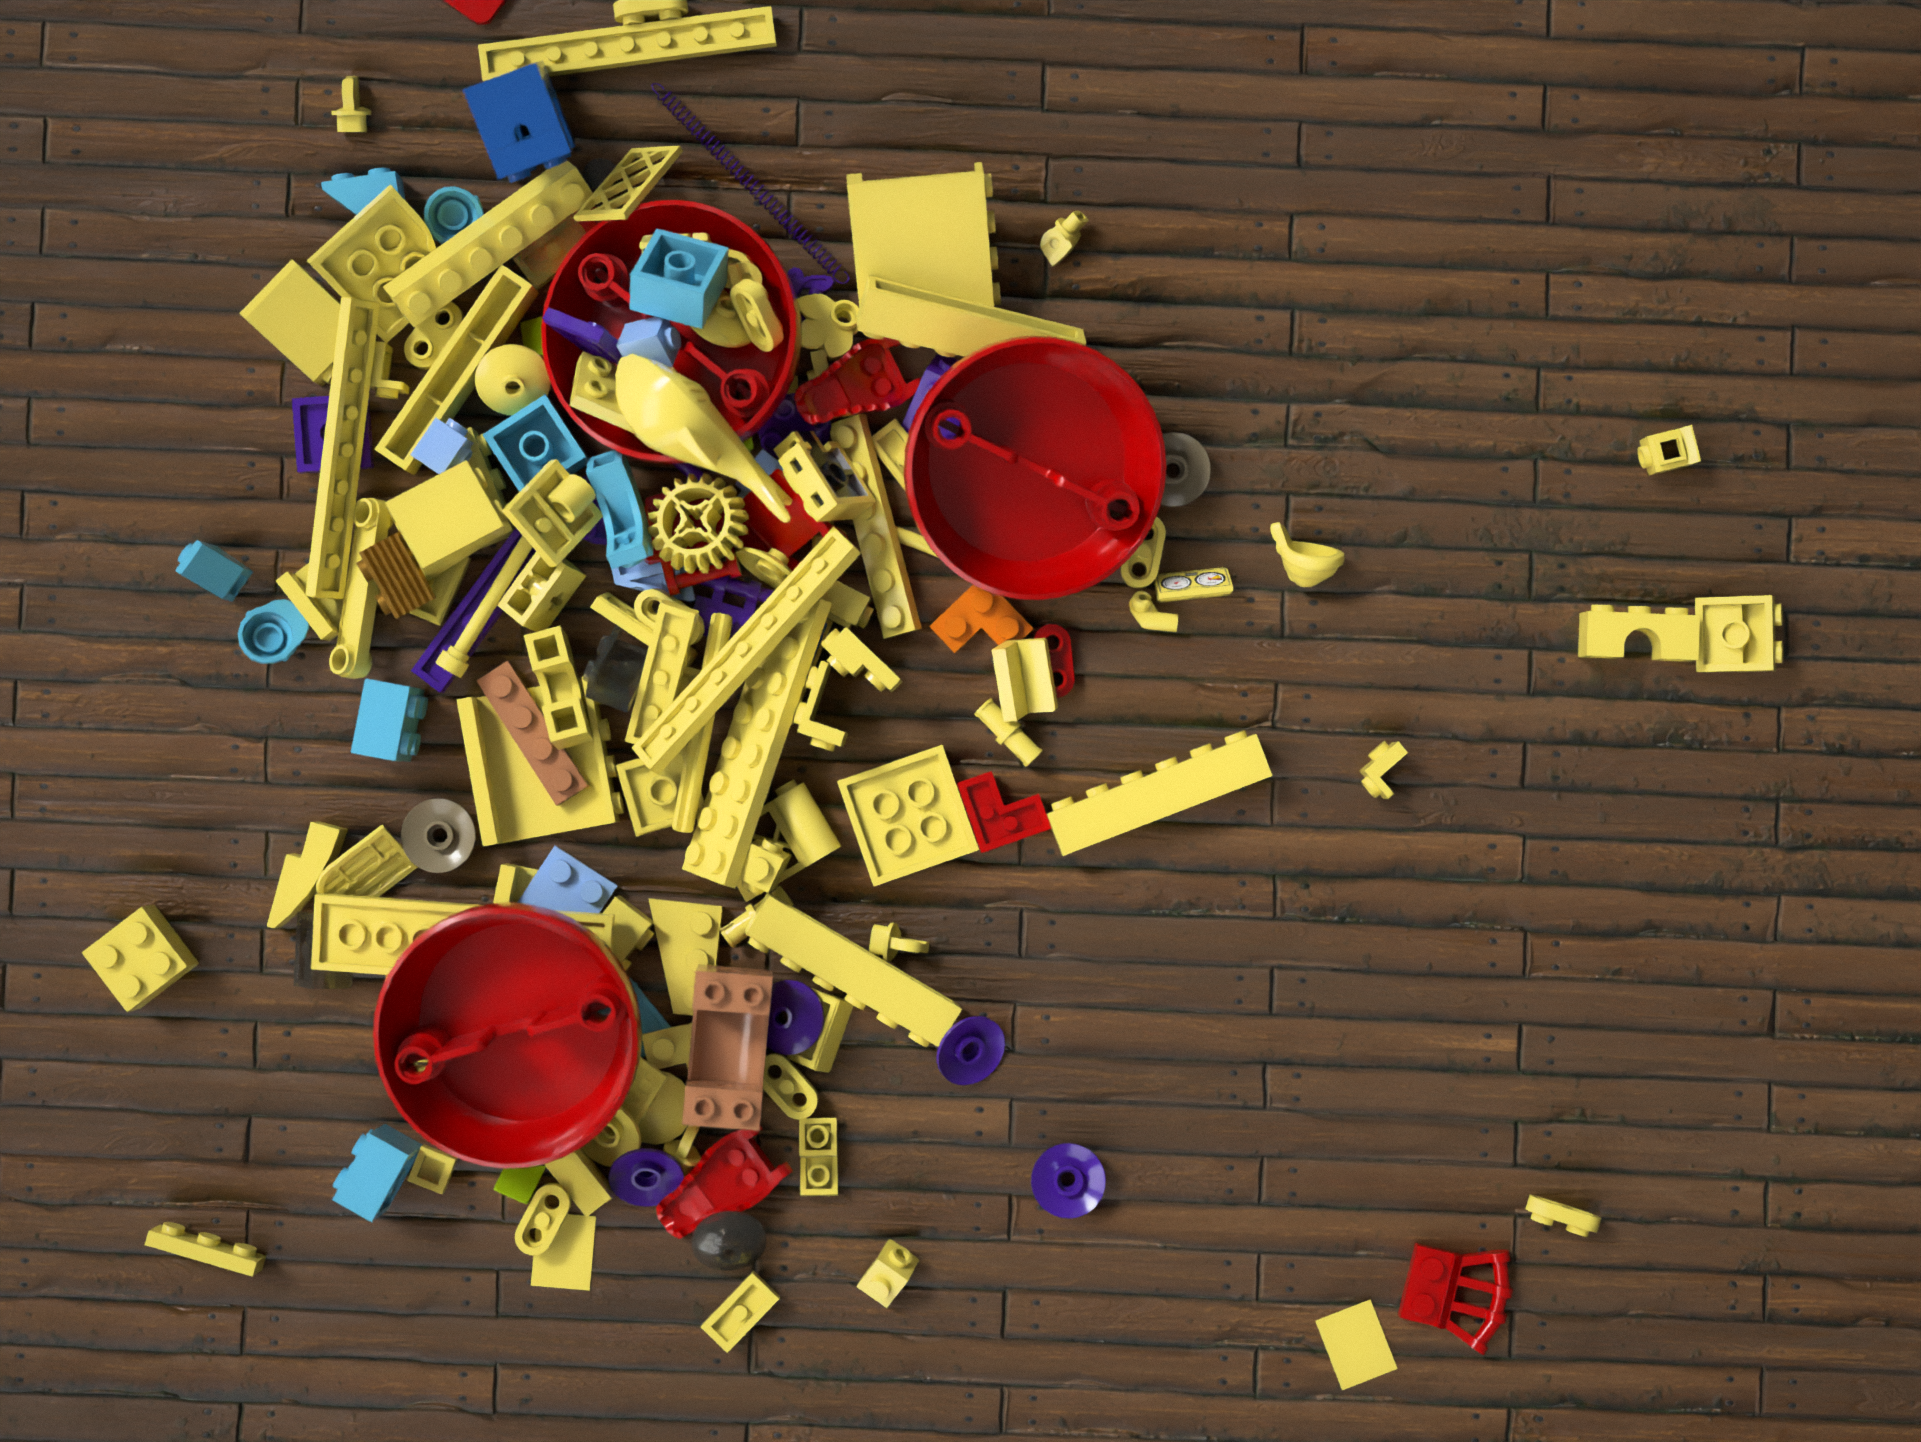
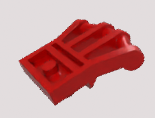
(1433, 1286)

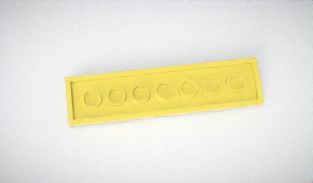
(752, 753)
(373, 932)

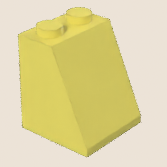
(298, 320)
(447, 518)

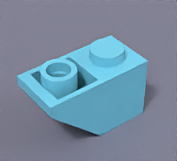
(359, 191)
(213, 569)

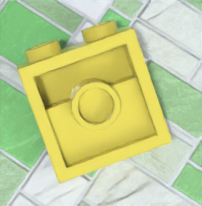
(1738, 634)
(852, 656)

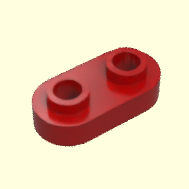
(1060, 657)

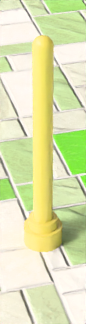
(456, 656)

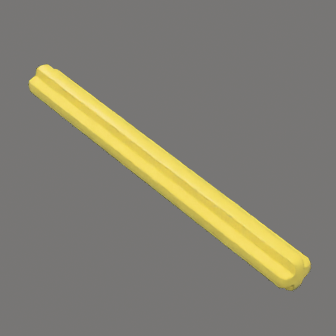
(698, 746)

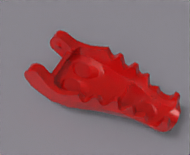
(856, 384)
(727, 1178)

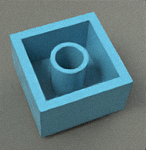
(678, 278)
(534, 438)
(389, 721)
(376, 1172)

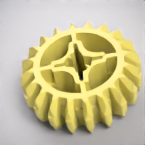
(709, 512)

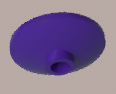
(804, 1019)
(970, 1050)
(645, 1176)
(1072, 1199)

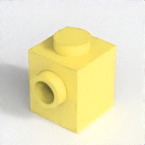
(764, 866)

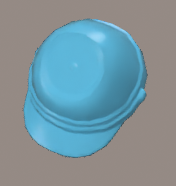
(450, 212)
(272, 632)

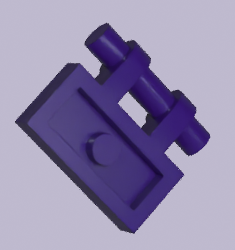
(751, 591)

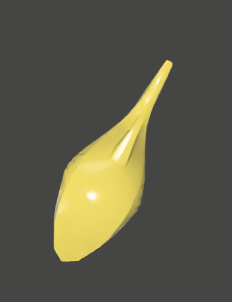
(682, 423)

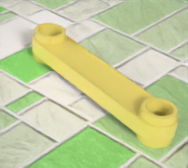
(352, 654)

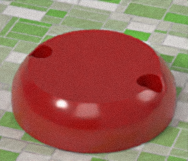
(714, 367)
(1034, 467)
(509, 1035)

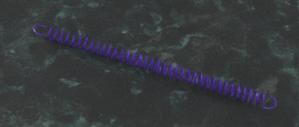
(761, 197)

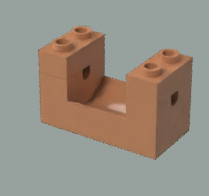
(727, 1047)

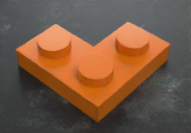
(977, 611)

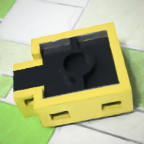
(823, 477)

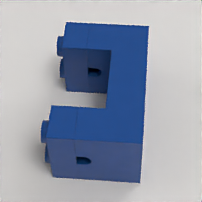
(518, 100)

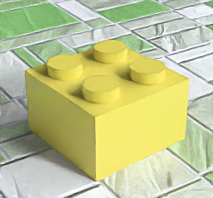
(140, 958)

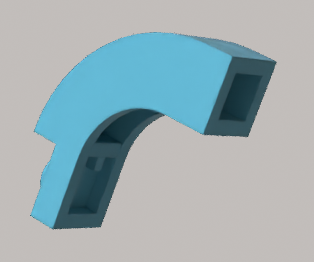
(621, 509)

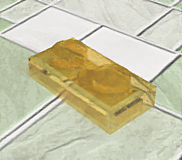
(547, 253)

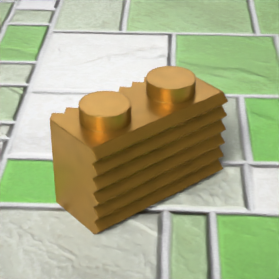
(396, 575)

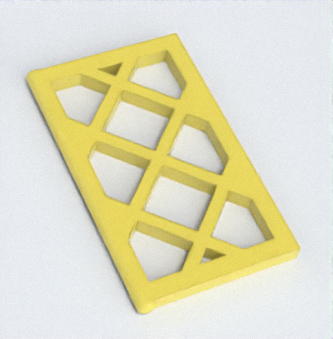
(633, 196)

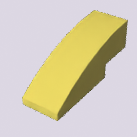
(302, 871)

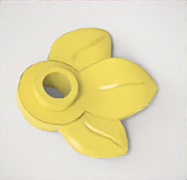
(823, 326)

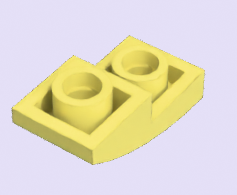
(818, 1157)

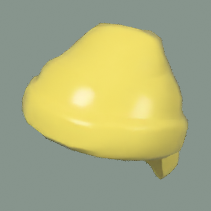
(1306, 562)

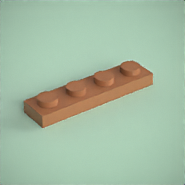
(529, 730)

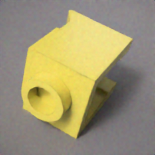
(1651, 454)
(848, 606)

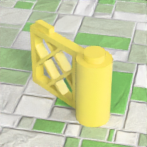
(801, 826)

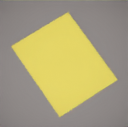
(569, 1257)
(1356, 1344)

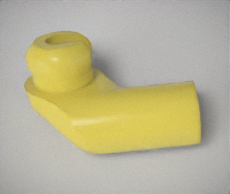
(1148, 615)

